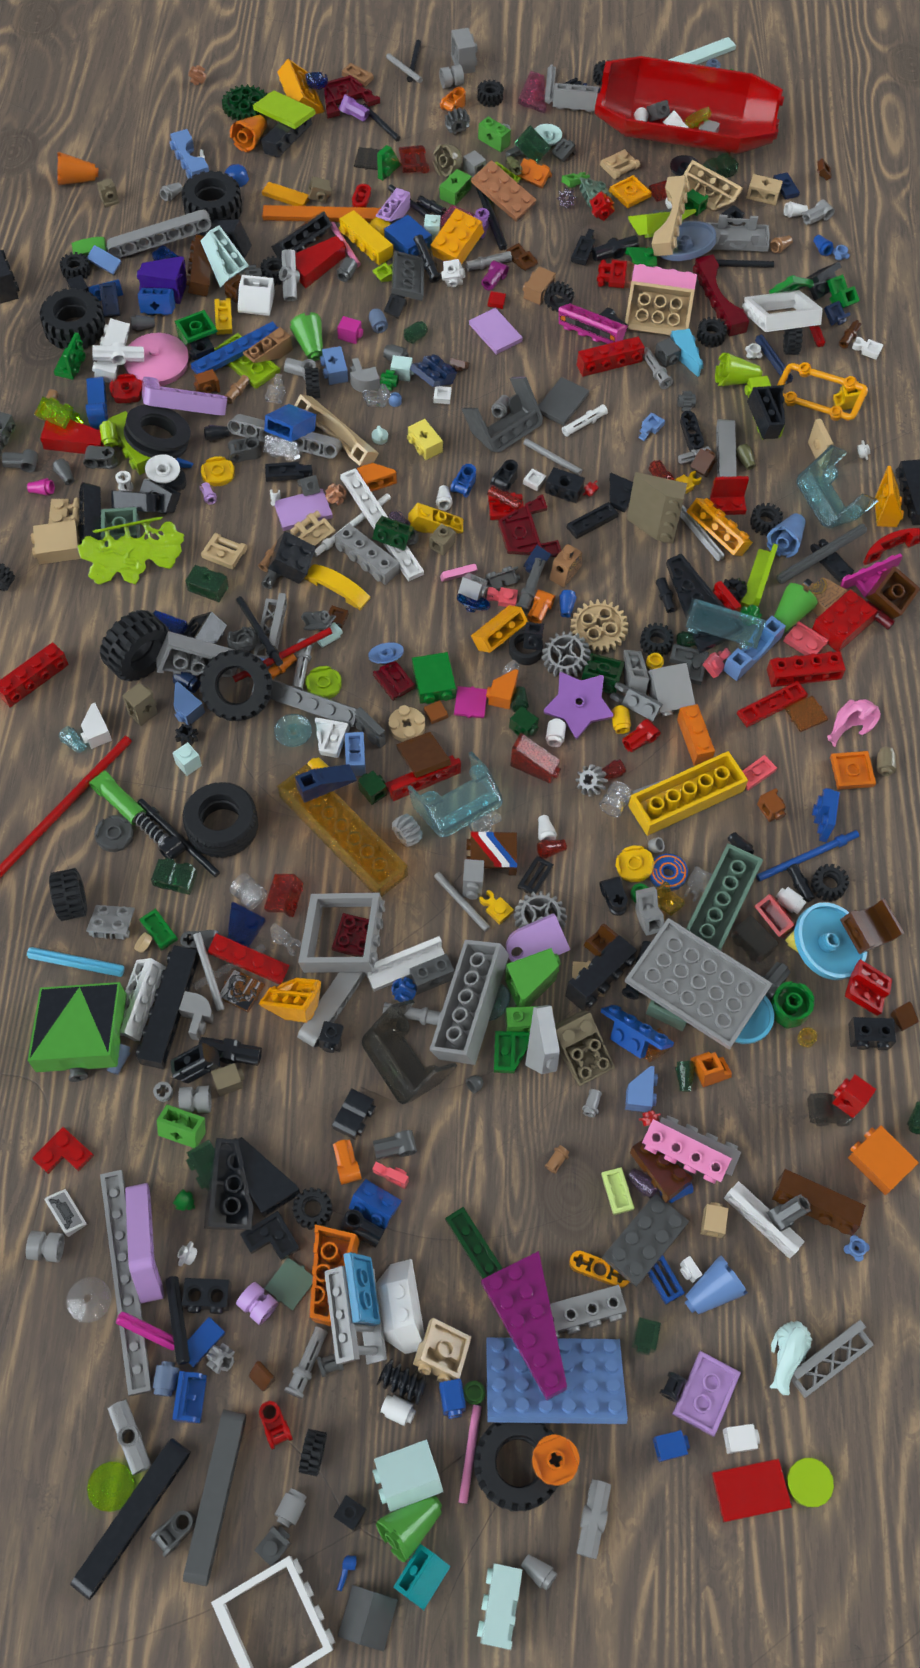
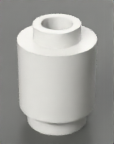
(555, 732)
(790, 900)
(398, 1410)

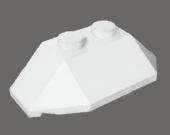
(400, 1307)

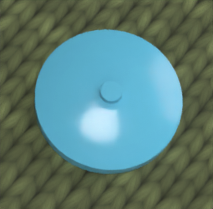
(825, 942)

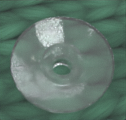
(96, 1307)

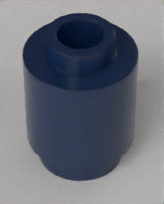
(188, 680)

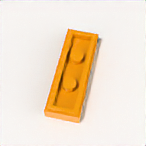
(285, 194)

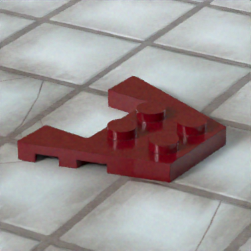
(349, 86)
(520, 532)

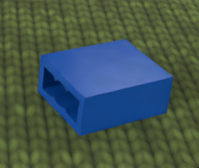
(402, 234)
(290, 422)

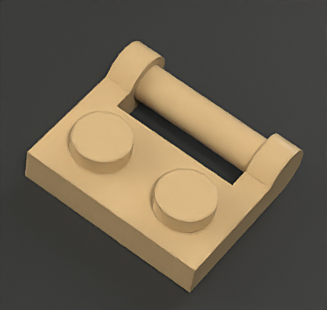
(619, 164)
(223, 555)

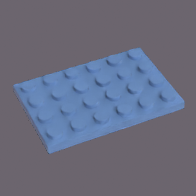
(592, 1377)

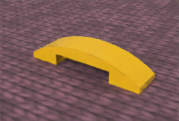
(339, 584)

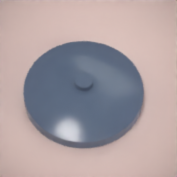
(693, 241)

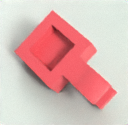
(504, 597)
(714, 663)

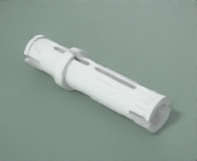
(600, 411)

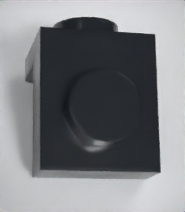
(331, 1037)

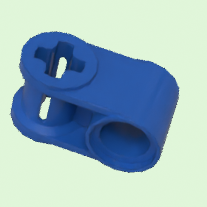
(464, 480)

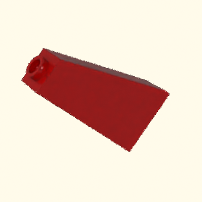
(319, 259)
(71, 439)

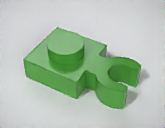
(573, 179)

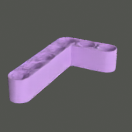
(181, 399)
(141, 1245)

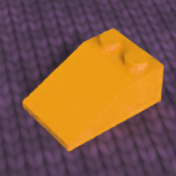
(889, 502)

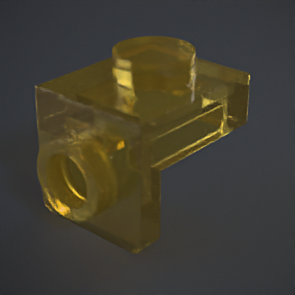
(668, 900)

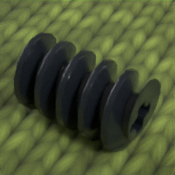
(402, 1381)

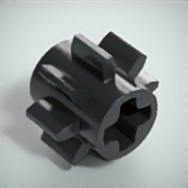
(186, 734)

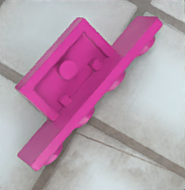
(866, 578)

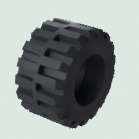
(68, 894)

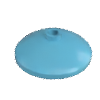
(759, 1023)

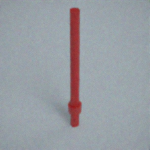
(243, 674)

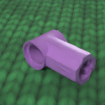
(351, 107)

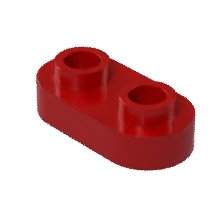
(361, 195)

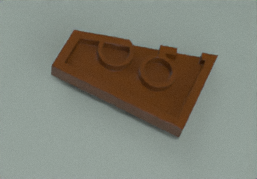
(664, 1174)

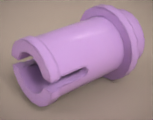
(209, 496)

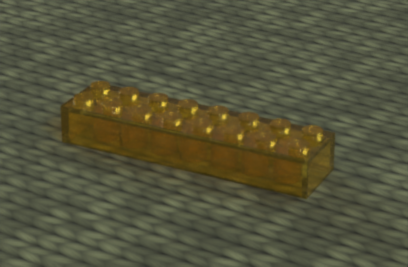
(347, 836)

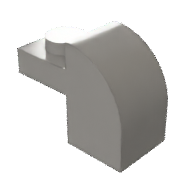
(363, 379)
(648, 912)
(199, 1010)

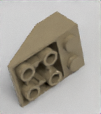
(583, 1047)

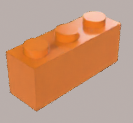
(695, 734)

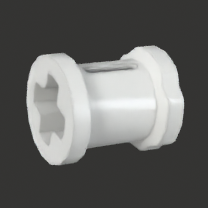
(119, 479)

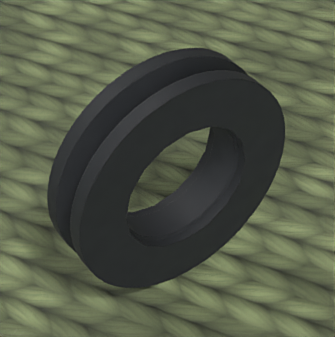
(156, 416)

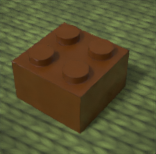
(893, 592)

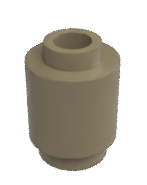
(886, 761)

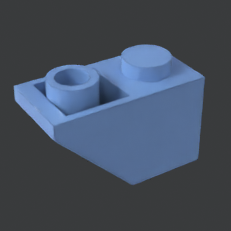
(640, 1091)

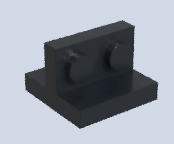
(820, 280)

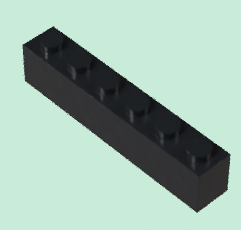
(165, 1014)

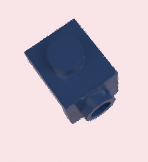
(836, 314)

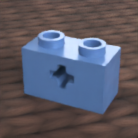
(335, 365)

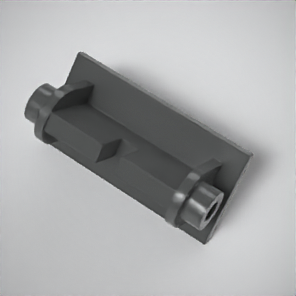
(508, 575)
(317, 620)

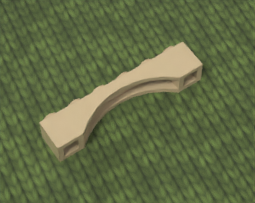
(666, 236)
(355, 446)

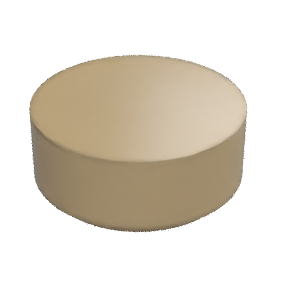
(143, 942)

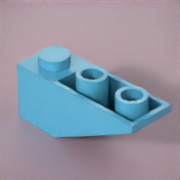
(689, 352)

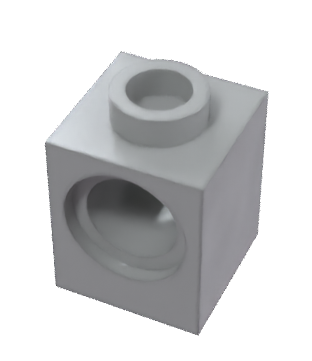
(473, 586)

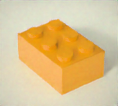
(457, 237)

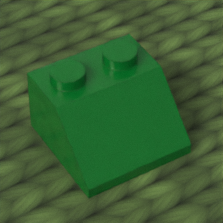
(195, 327)

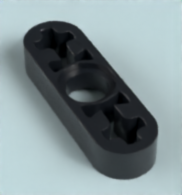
(692, 426)

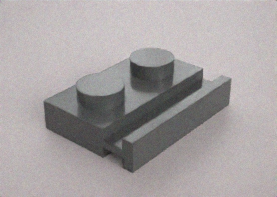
(370, 727)

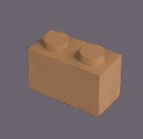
(537, 285)

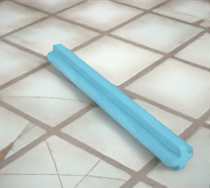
(75, 961)

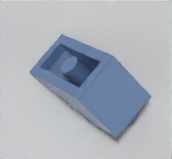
(186, 705)

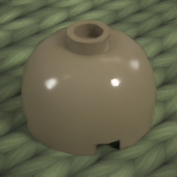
(447, 159)

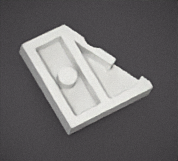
(331, 736)

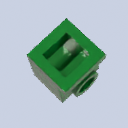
(696, 201)

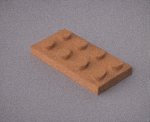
(503, 190)

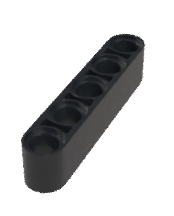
(89, 511)

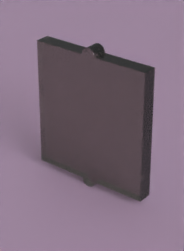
(366, 158)

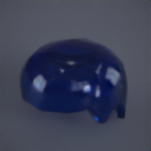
(316, 80)

